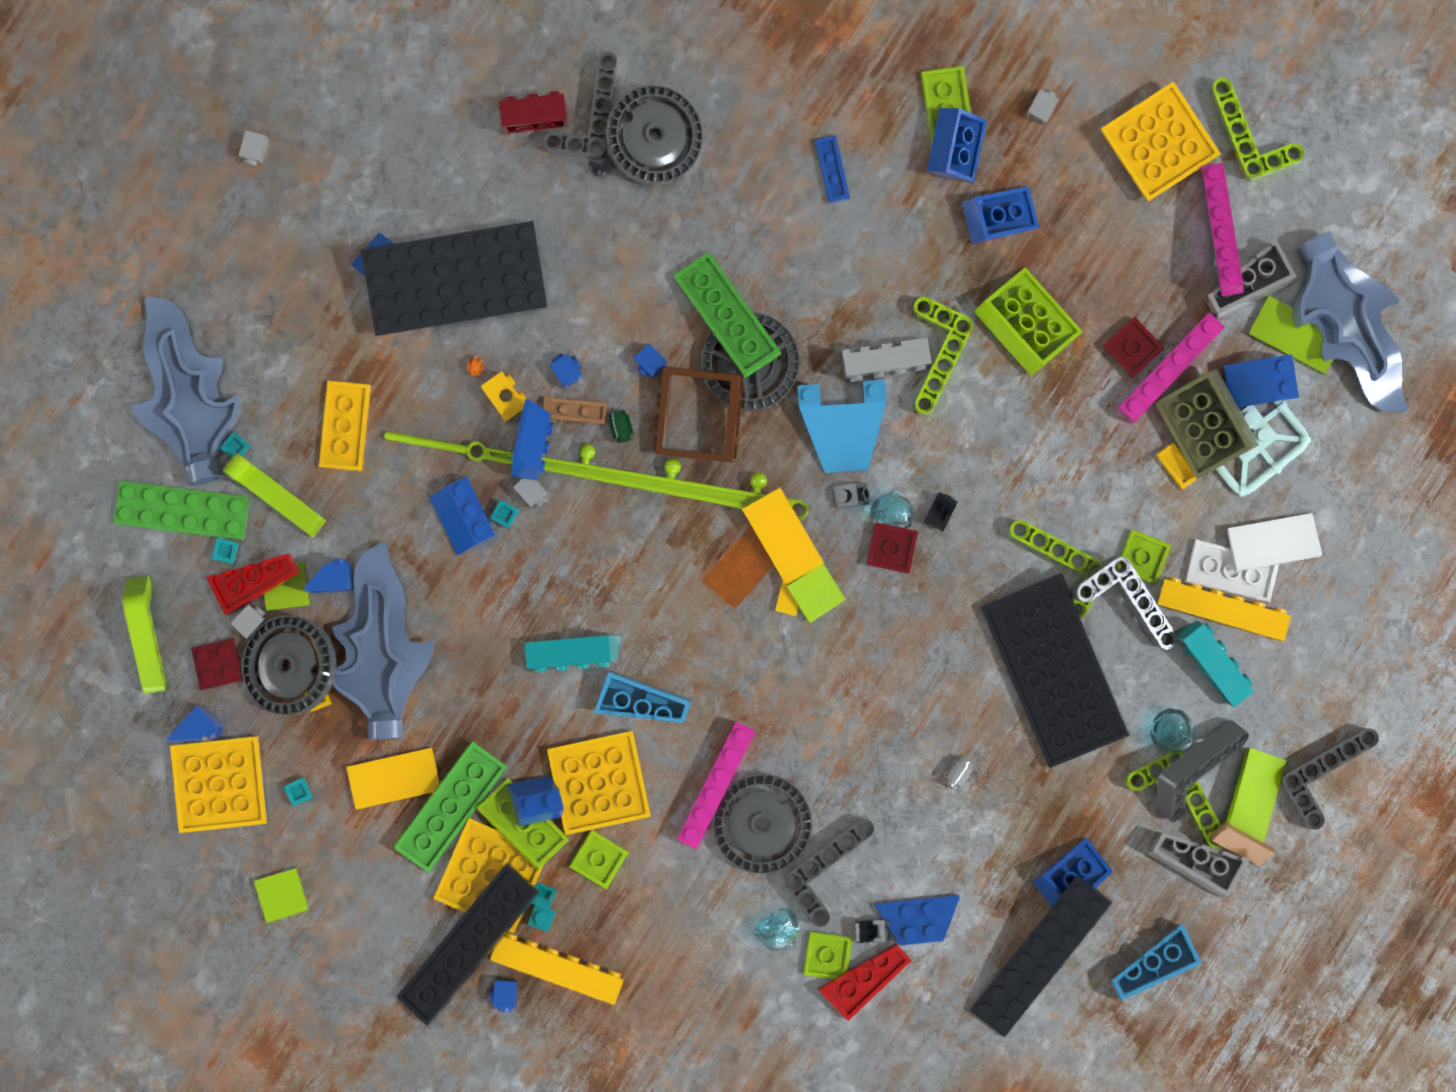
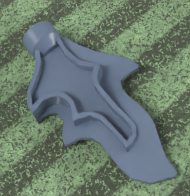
(1348, 315)
(185, 397)
(379, 655)

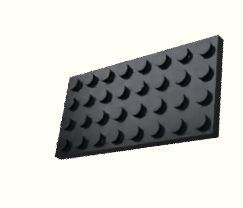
(453, 278)
(1055, 670)

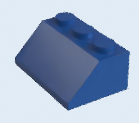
(956, 145)
(531, 442)
(462, 516)
(198, 726)

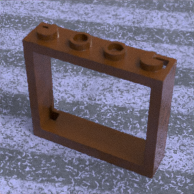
(733, 421)

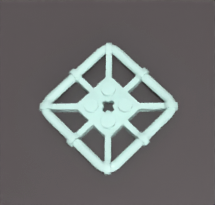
(1265, 436)

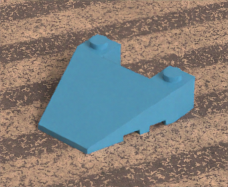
(843, 432)

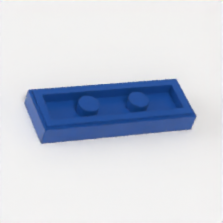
(832, 169)

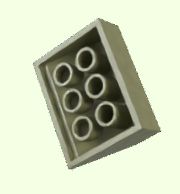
(1206, 423)

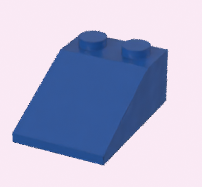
(1000, 215)
(1262, 380)
(1080, 860)

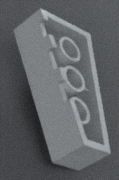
(1261, 277)
(886, 359)
(1204, 865)

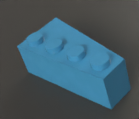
(638, 699)
(1162, 962)

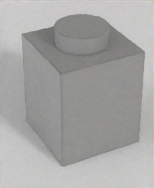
(1043, 106)
(253, 148)
(531, 492)
(249, 620)

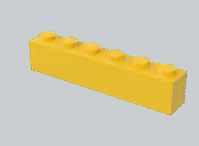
(1223, 610)
(558, 969)

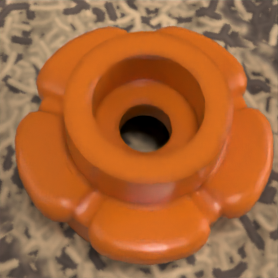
(475, 366)

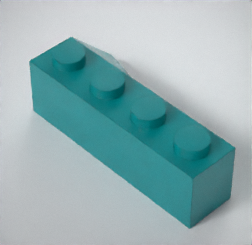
(572, 652)
(1215, 662)

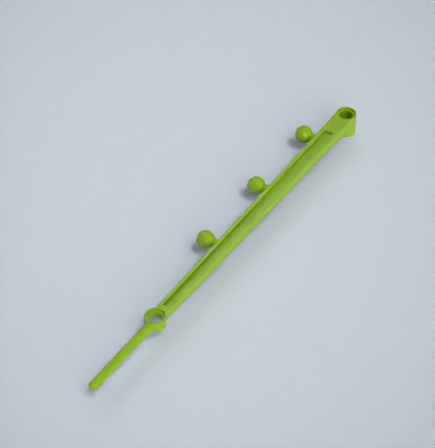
(663, 485)

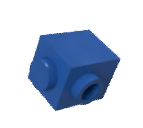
(650, 362)
(566, 369)
(504, 995)

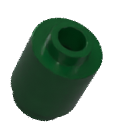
(620, 426)

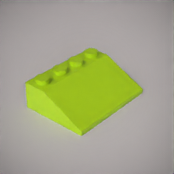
(1028, 321)

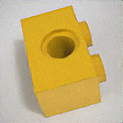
(494, 388)

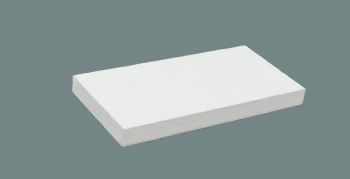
(1274, 542)
(1215, 569)

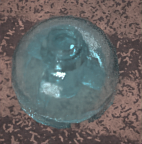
(892, 509)
(1173, 730)
(778, 931)

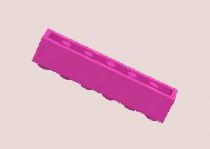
(1222, 229)
(1170, 368)
(716, 785)

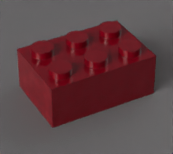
(533, 113)

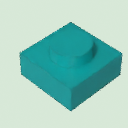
(235, 444)
(504, 514)
(225, 551)
(298, 791)
(545, 896)
(541, 918)

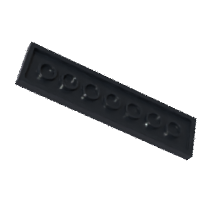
(468, 944)
(1041, 955)

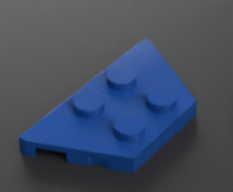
(919, 919)

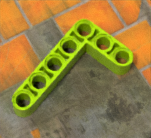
(1246, 138)
(944, 354)
(274, 494)
(1065, 560)
(142, 633)
(1195, 811)

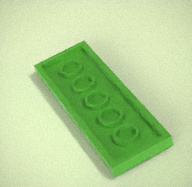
(727, 315)
(181, 510)
(449, 806)

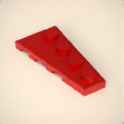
(246, 584)
(860, 984)

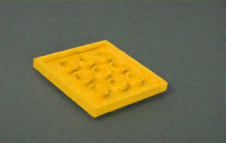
(1160, 141)
(599, 782)
(218, 784)
(476, 862)

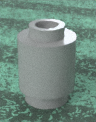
(958, 772)

